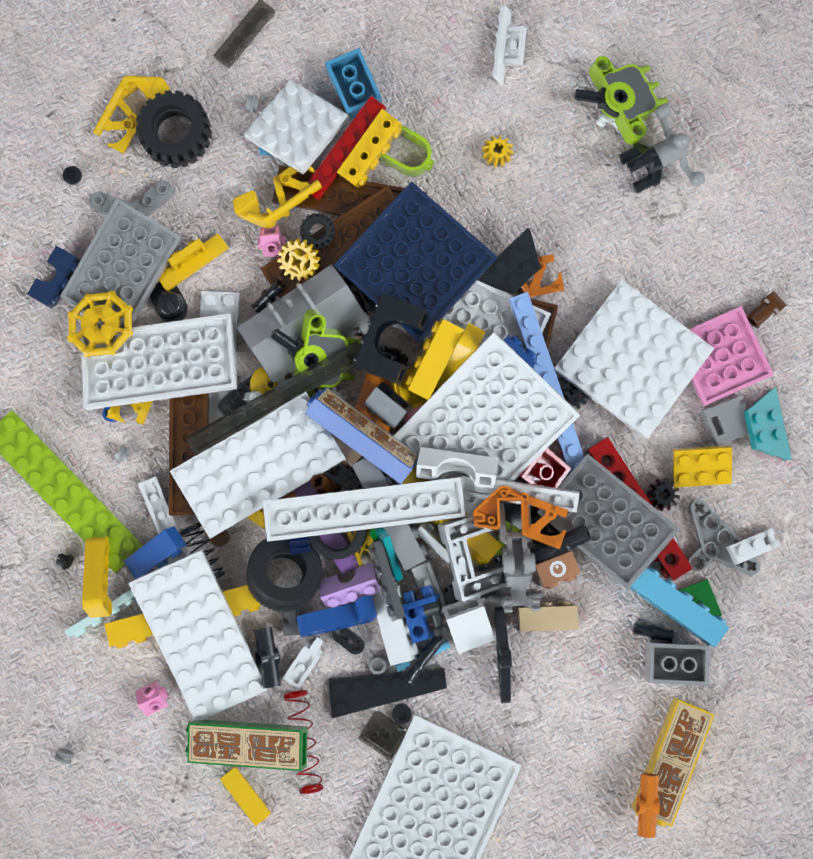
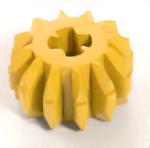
(498, 144)

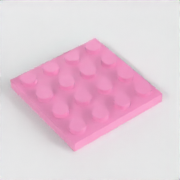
(735, 360)

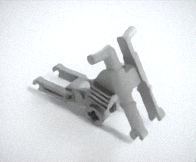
(517, 568)

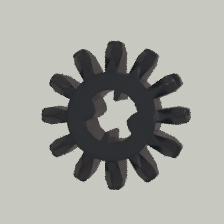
(660, 487)

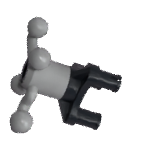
(660, 155)

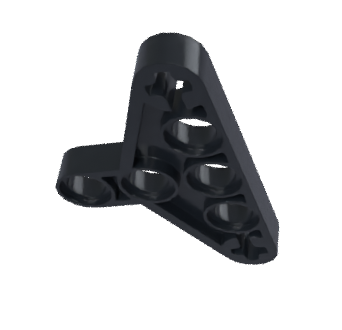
(503, 655)

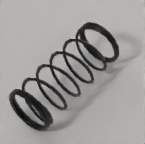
(193, 527)

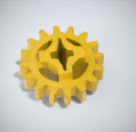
(298, 267)

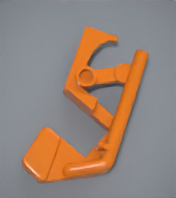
(535, 288)
(488, 514)

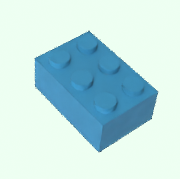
(352, 81)

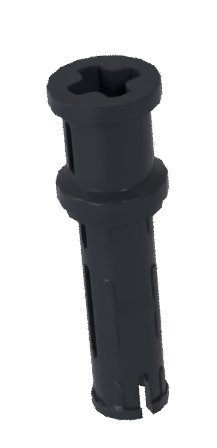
(417, 666)

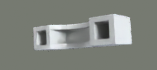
(436, 462)

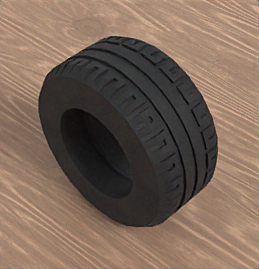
(278, 597)

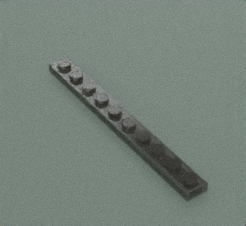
(273, 399)

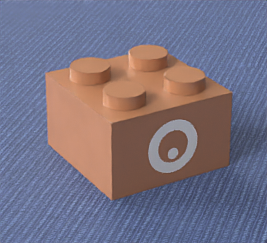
(556, 569)

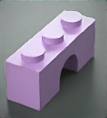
(336, 593)

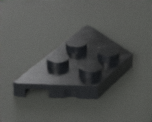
(513, 265)

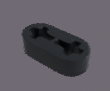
(346, 644)

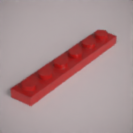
(328, 169)

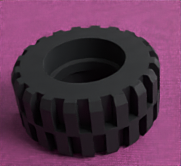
(159, 110)

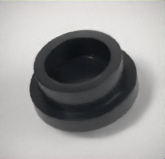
(72, 175)

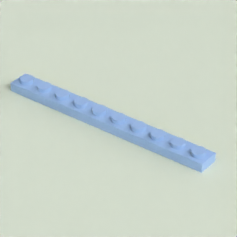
(533, 339)

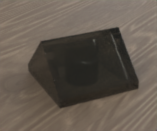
(382, 734)

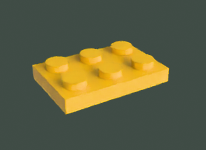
(702, 466)

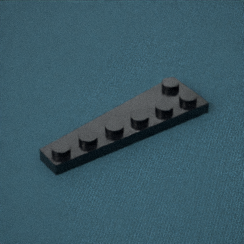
(370, 691)

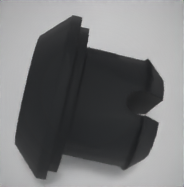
(65, 560)

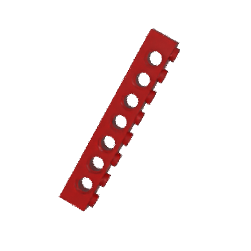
(680, 564)

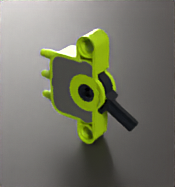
(622, 96)
(316, 343)

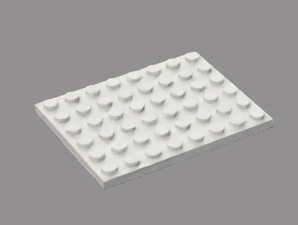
(493, 410)
(436, 798)

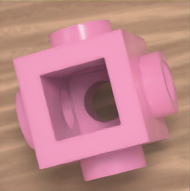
(271, 241)
(152, 698)

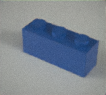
(156, 552)

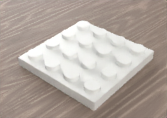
(296, 126)

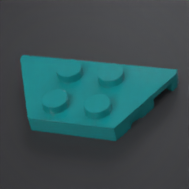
(767, 426)

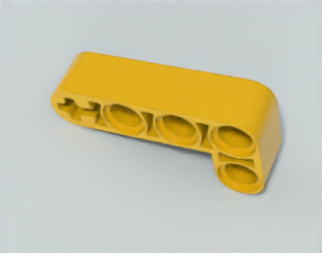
(464, 349)
(95, 578)

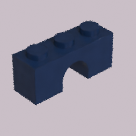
(49, 292)

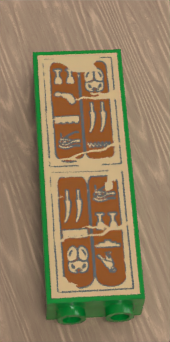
(247, 744)

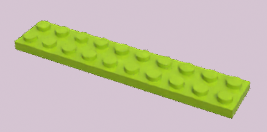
(64, 489)

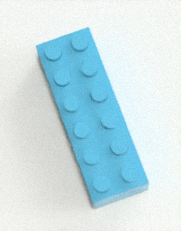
(680, 607)

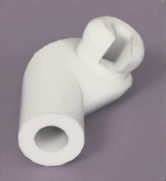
(603, 119)

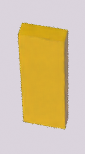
(245, 796)

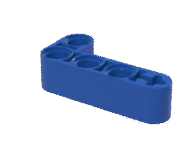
(337, 618)

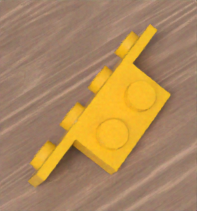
(191, 259)

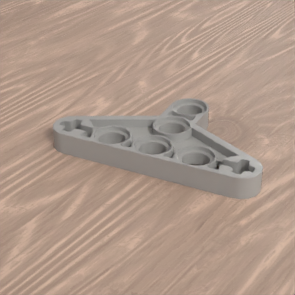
(711, 536)

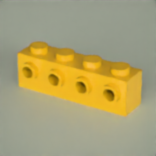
(370, 148)
(434, 358)

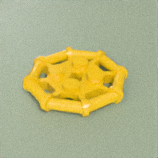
(89, 324)

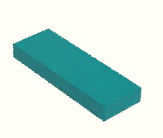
(390, 553)

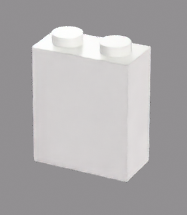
(468, 624)

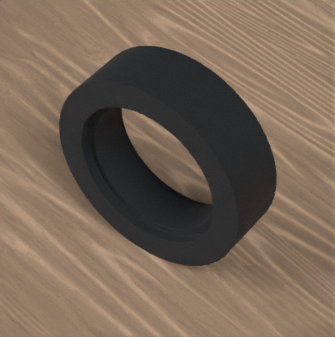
(332, 553)

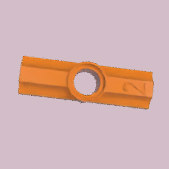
(648, 805)

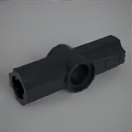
(571, 539)
(267, 657)

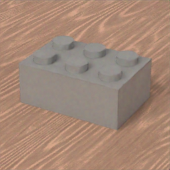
(677, 663)

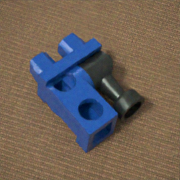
(419, 610)

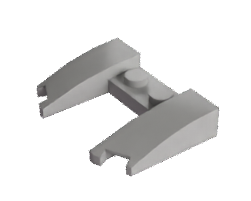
(466, 582)

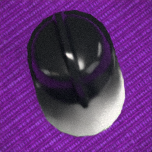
(169, 304)

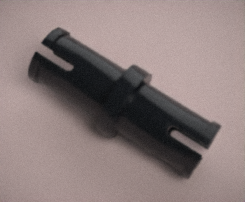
(268, 296)
(653, 632)

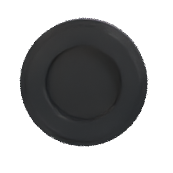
(402, 713)

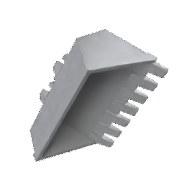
(322, 292)

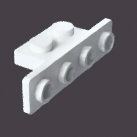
(509, 45)

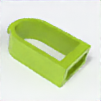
(406, 170)

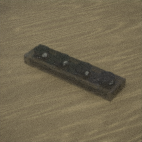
(244, 33)

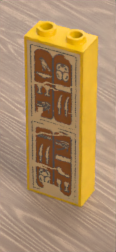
(677, 756)

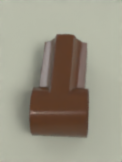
(769, 307)
(324, 485)

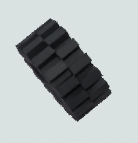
(317, 219)

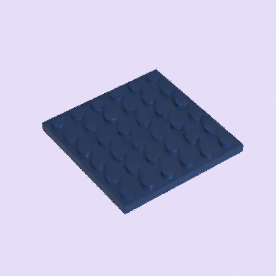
(417, 257)

